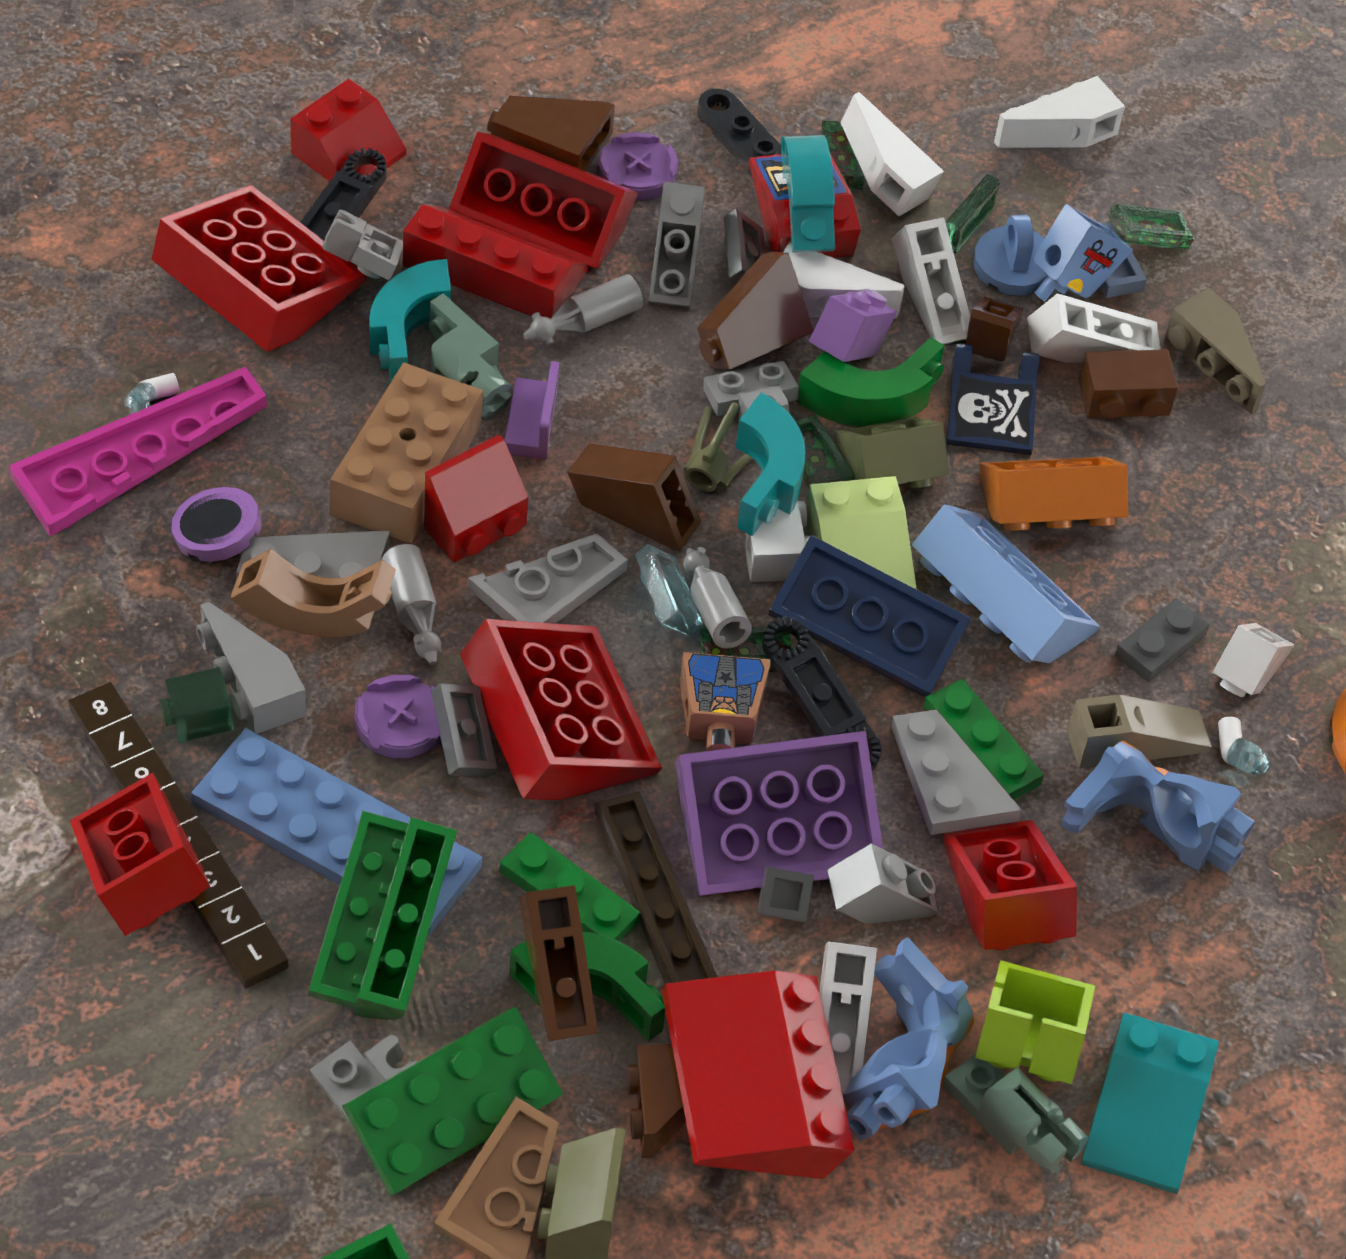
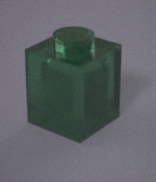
(197, 705)

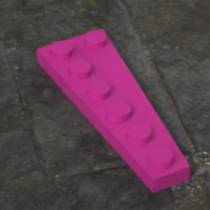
(108, 461)

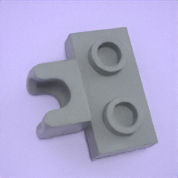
(371, 248)
(746, 384)
(349, 1074)

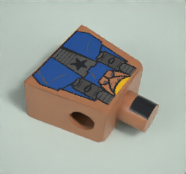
(722, 697)

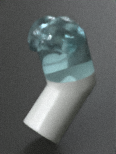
(151, 390)
(1239, 751)

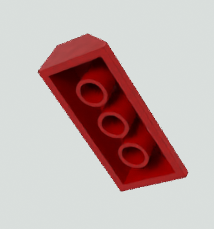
(542, 199)
(492, 261)

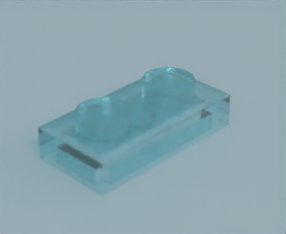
(668, 590)

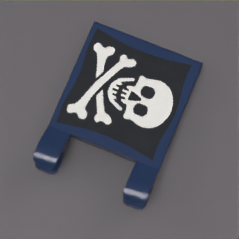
(992, 409)

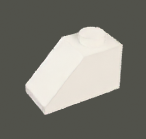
(1251, 659)

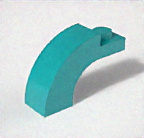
(810, 192)
(403, 307)
(778, 447)

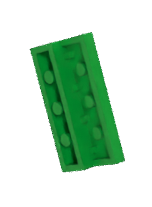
(382, 915)

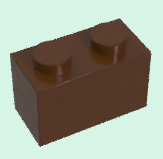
(1128, 383)

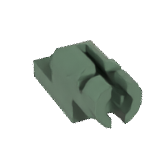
(467, 354)
(1015, 1113)

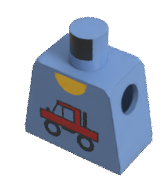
(1078, 255)

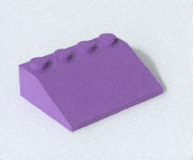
(776, 807)

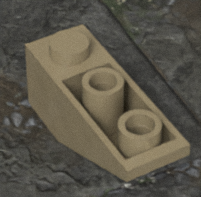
(1217, 343)
(1147, 725)

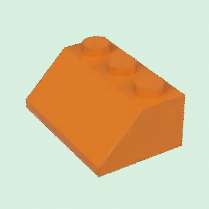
(1055, 491)

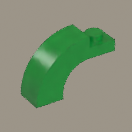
(615, 975)

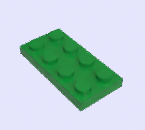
(450, 1100)

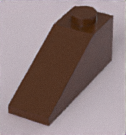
(559, 962)

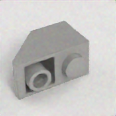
(881, 887)

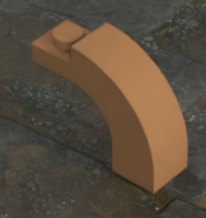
(310, 603)

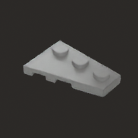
(324, 554)
(553, 584)
(948, 777)

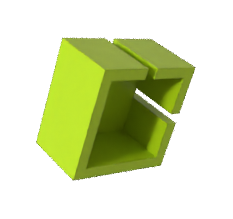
(1036, 1022)

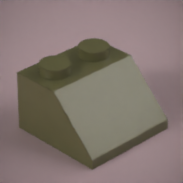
(900, 448)
(584, 1197)

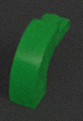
(870, 397)

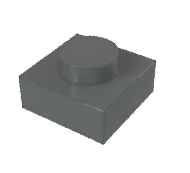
(785, 894)

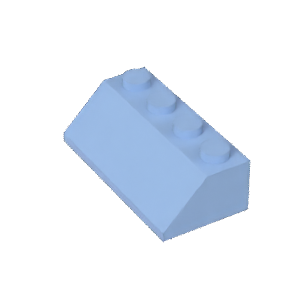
(1002, 585)

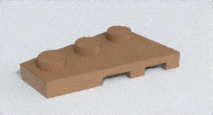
(502, 1189)

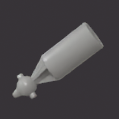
(589, 309)
(414, 598)
(716, 601)

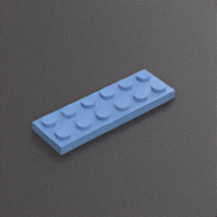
(306, 812)

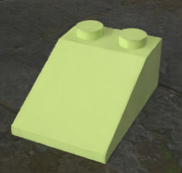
(865, 522)

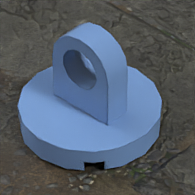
(1007, 257)

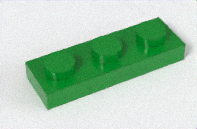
(986, 738)
(539, 867)

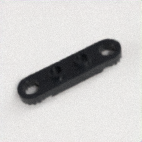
(736, 127)
(347, 191)
(817, 685)

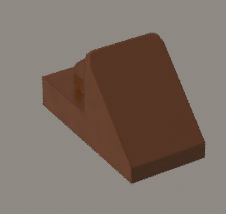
(992, 328)

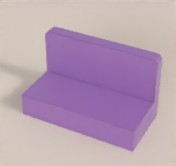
(532, 415)

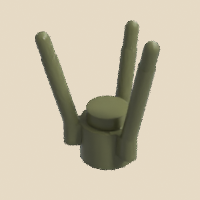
(709, 465)

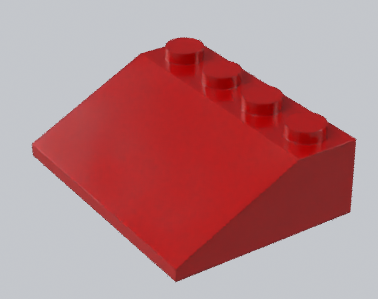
(254, 265)
(557, 708)
(758, 1074)

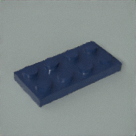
(870, 616)

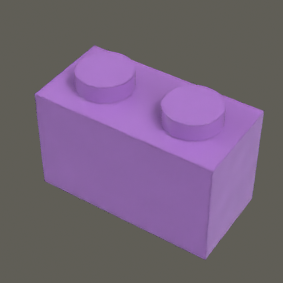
(853, 325)

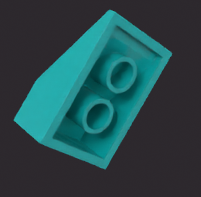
(1150, 1102)

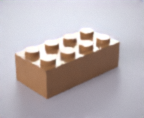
(411, 430)

